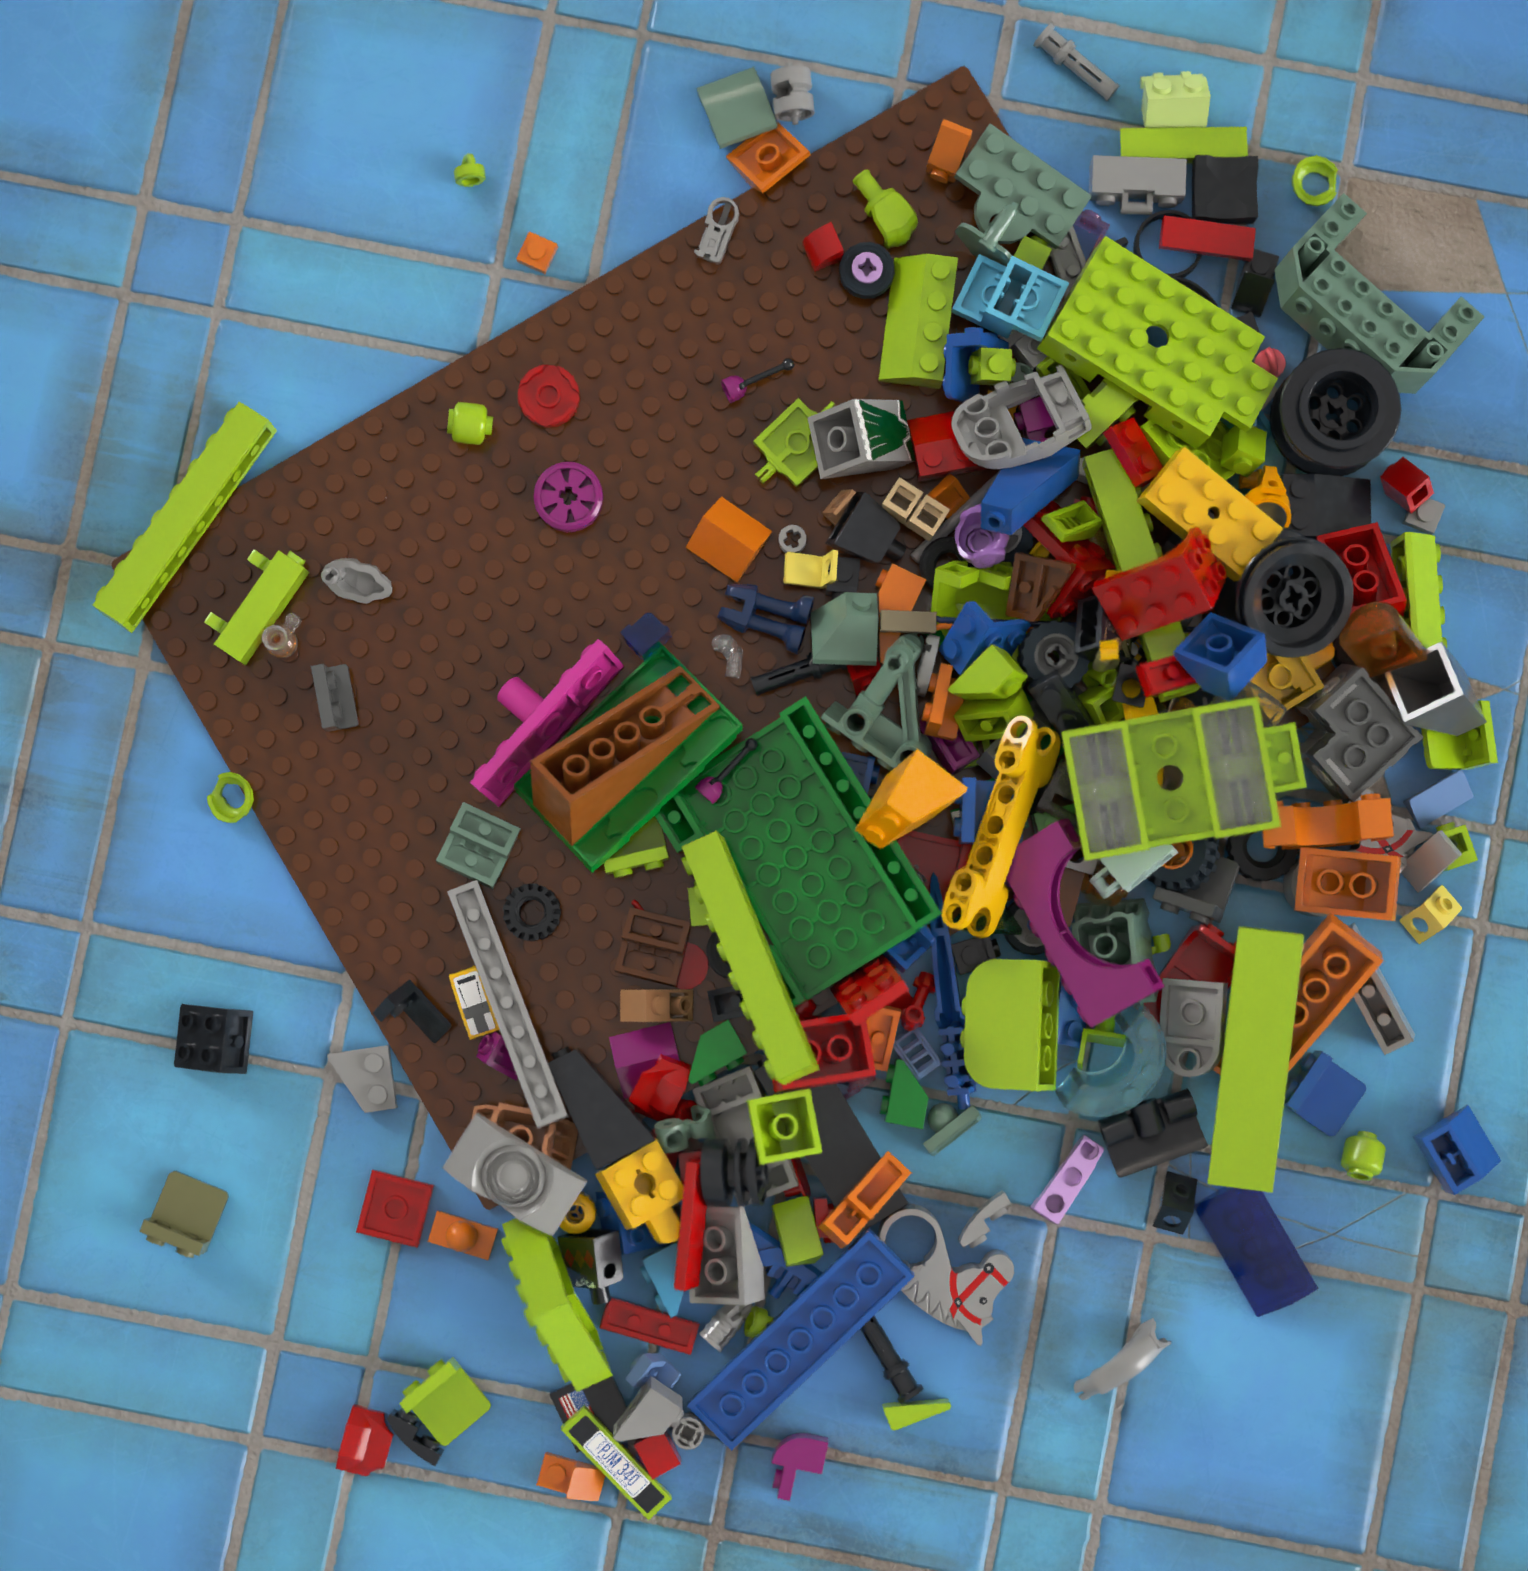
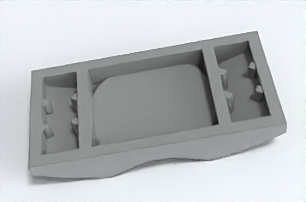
(731, 1119)
(514, 1175)

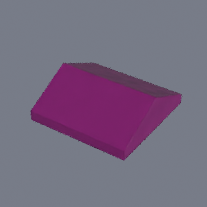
(639, 1052)

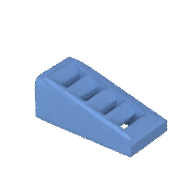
(928, 1066)

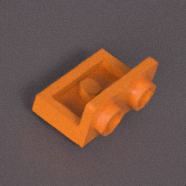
(943, 705)

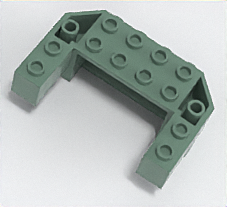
(1351, 313)

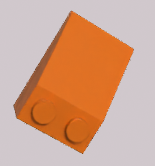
(1347, 883)

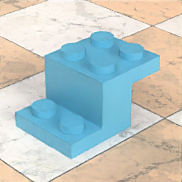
(1010, 297)

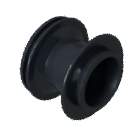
(1355, 378)
(1314, 607)

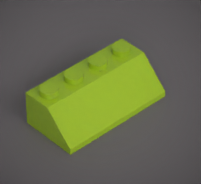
(918, 320)
(1416, 562)

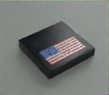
(600, 1398)

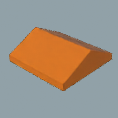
(767, 157)

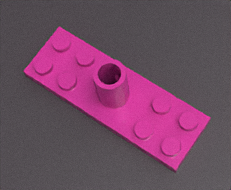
(543, 718)

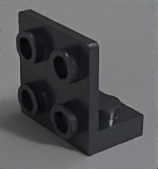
(213, 1039)

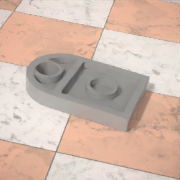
(1193, 1022)

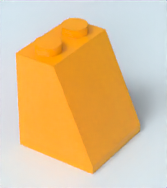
(908, 799)

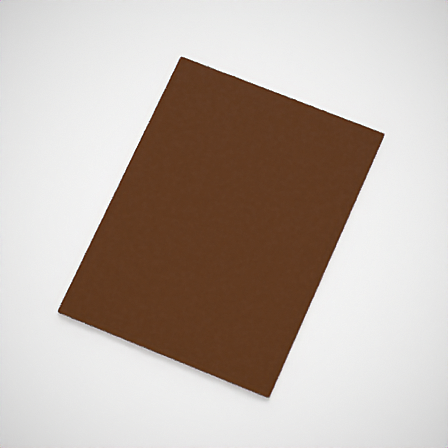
(504, 596)

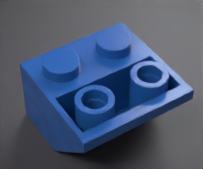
(1457, 1150)

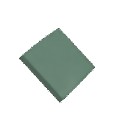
(737, 107)
(478, 845)

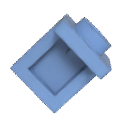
(652, 1365)

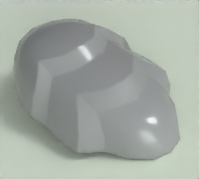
(356, 580)

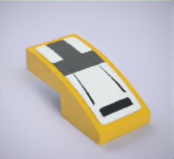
(473, 1003)

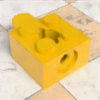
(1293, 678)
(644, 1190)

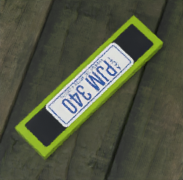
(616, 1462)

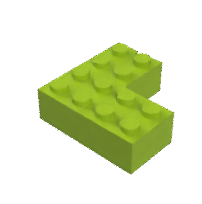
(554, 1305)

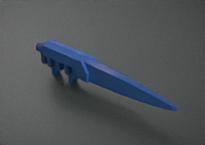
(949, 1010)
(772, 1256)

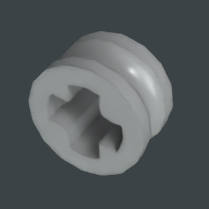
(783, 537)

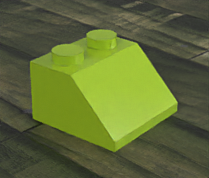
(784, 1126)

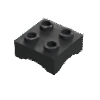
(1225, 189)

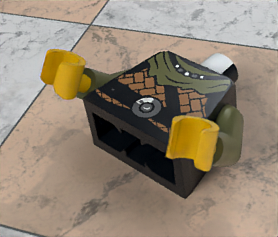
(1097, 638)

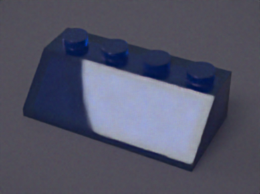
(1255, 1248)

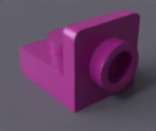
(495, 1054)

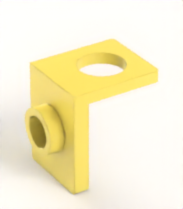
(810, 569)
(1436, 910)

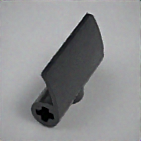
(1152, 1133)

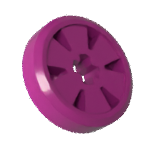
(553, 508)

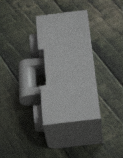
(1137, 178)

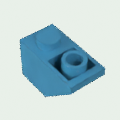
(660, 1269)

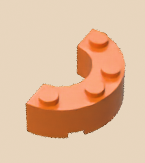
(1331, 824)

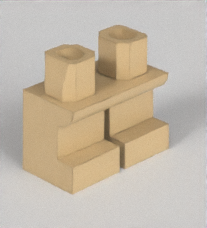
(917, 514)

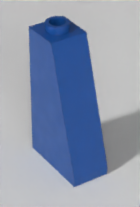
(1026, 489)

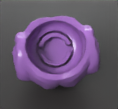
(978, 545)

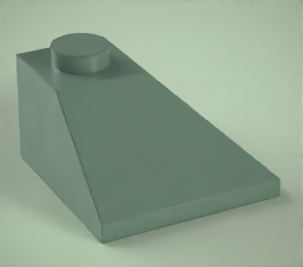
(846, 630)

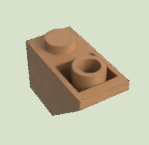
(656, 1005)

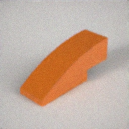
(864, 1200)

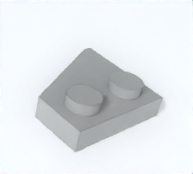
(367, 1076)

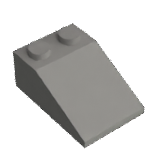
(730, 1260)

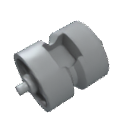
(792, 98)

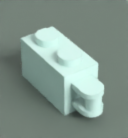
(1131, 868)

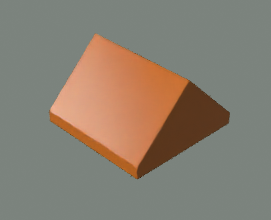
(728, 539)

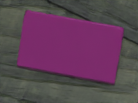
(952, 754)

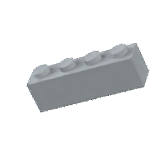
(1383, 1011)

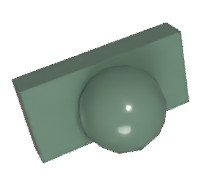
(948, 1125)

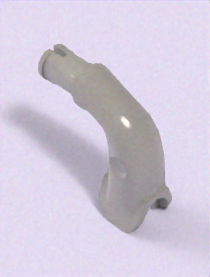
(1126, 1364)

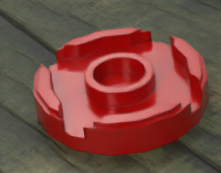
(548, 395)

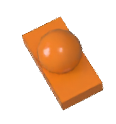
(463, 1235)

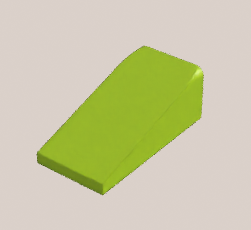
(910, 1412)

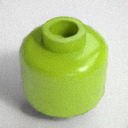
(469, 423)
(1363, 1156)

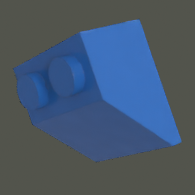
(1222, 655)

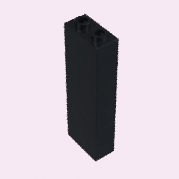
(844, 1144)

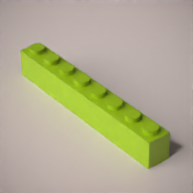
(184, 517)
(1130, 543)
(750, 959)

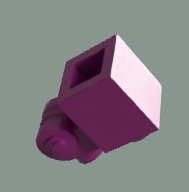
(1034, 419)

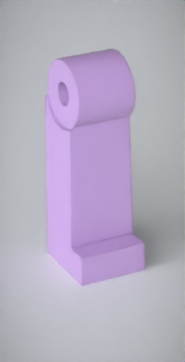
(1068, 1180)

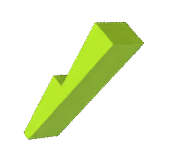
(1184, 142)

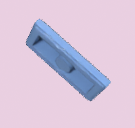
(1439, 798)

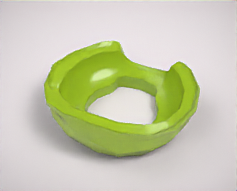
(1318, 165)
(219, 805)

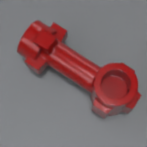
(914, 1016)

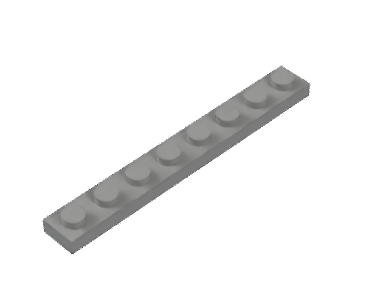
(507, 1004)

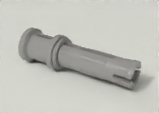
(1105, 87)

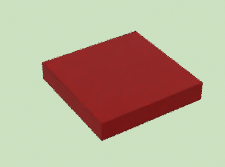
(395, 1208)

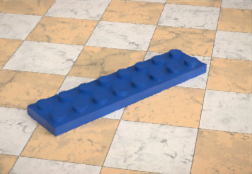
(800, 1339)

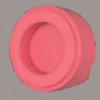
(1271, 360)

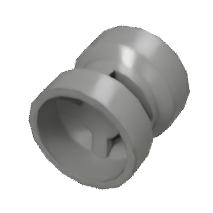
(687, 1426)

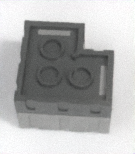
(1354, 733)

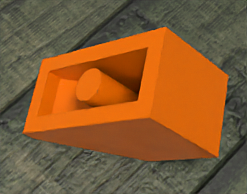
(948, 151)

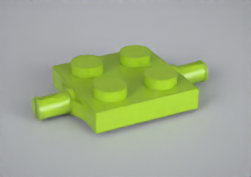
(789, 445)

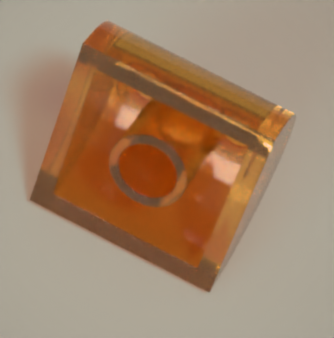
(1380, 639)

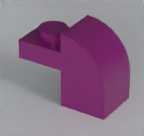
(798, 1452)

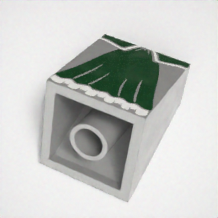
(861, 437)

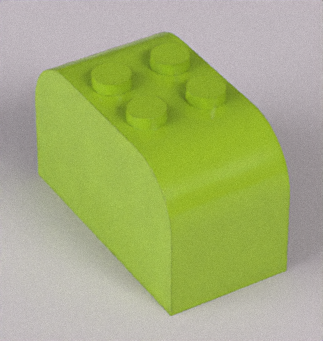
(1012, 1024)

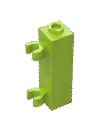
(261, 606)

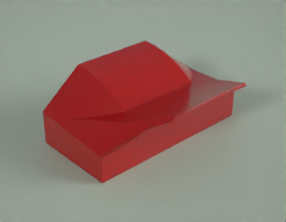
(660, 1088)
(364, 1442)

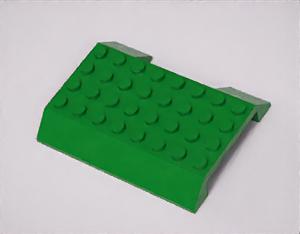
(807, 871)

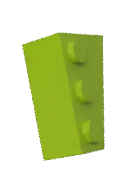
(1105, 408)

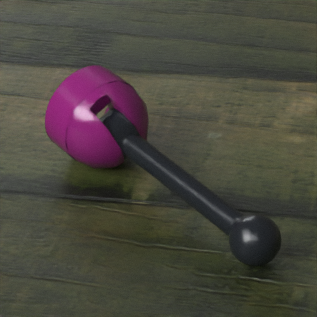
(736, 387)
(711, 786)

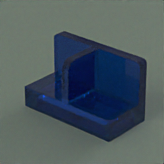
(646, 635)

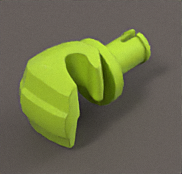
(889, 210)

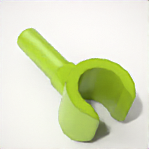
(1161, 943)

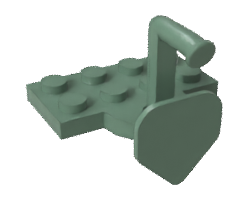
(1019, 193)

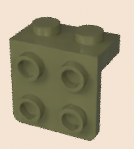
(185, 1214)

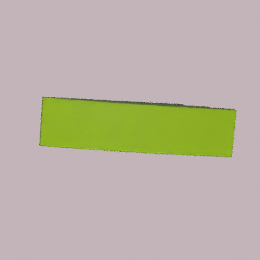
(1255, 1059)

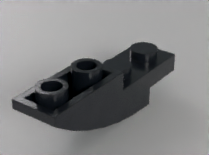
(1059, 703)

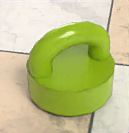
(469, 172)
(756, 1322)

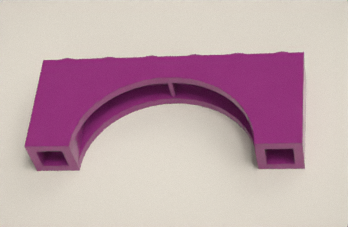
(1096, 985)

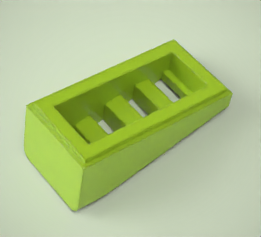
(1073, 522)

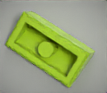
(797, 1231)

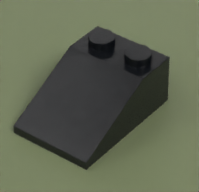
(1327, 503)

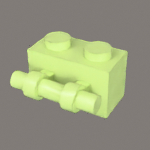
(1175, 100)

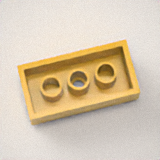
(1181, 501)

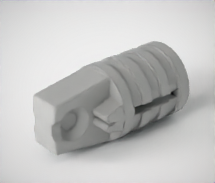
(725, 1325)

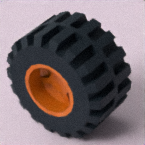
(1189, 866)

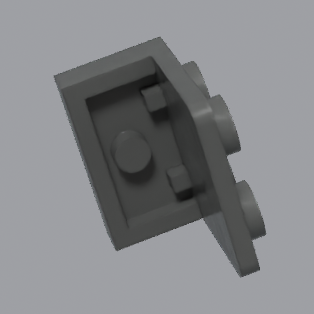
(1208, 900)

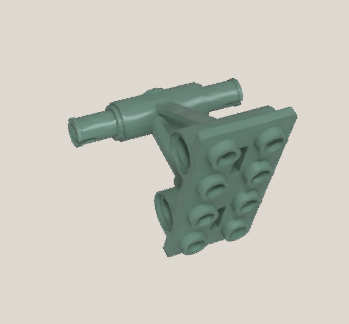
(878, 732)

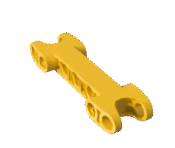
(981, 884)

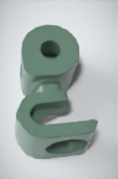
(674, 1132)

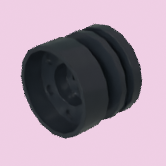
(731, 1172)

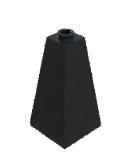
(599, 1112)

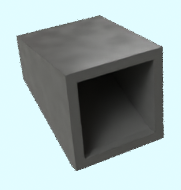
(1436, 694)

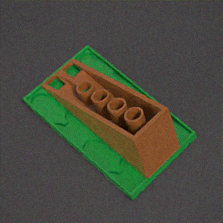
(627, 758)

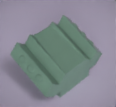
(1115, 933)

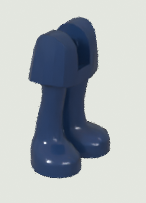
(741, 621)

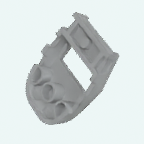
(990, 435)

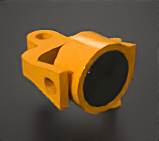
(1268, 494)

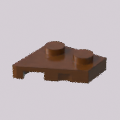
(1035, 585)

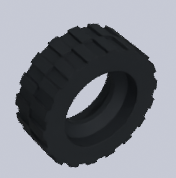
(1259, 870)

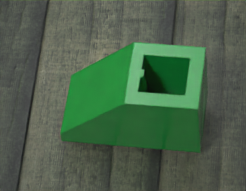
(715, 1050)
(906, 1098)

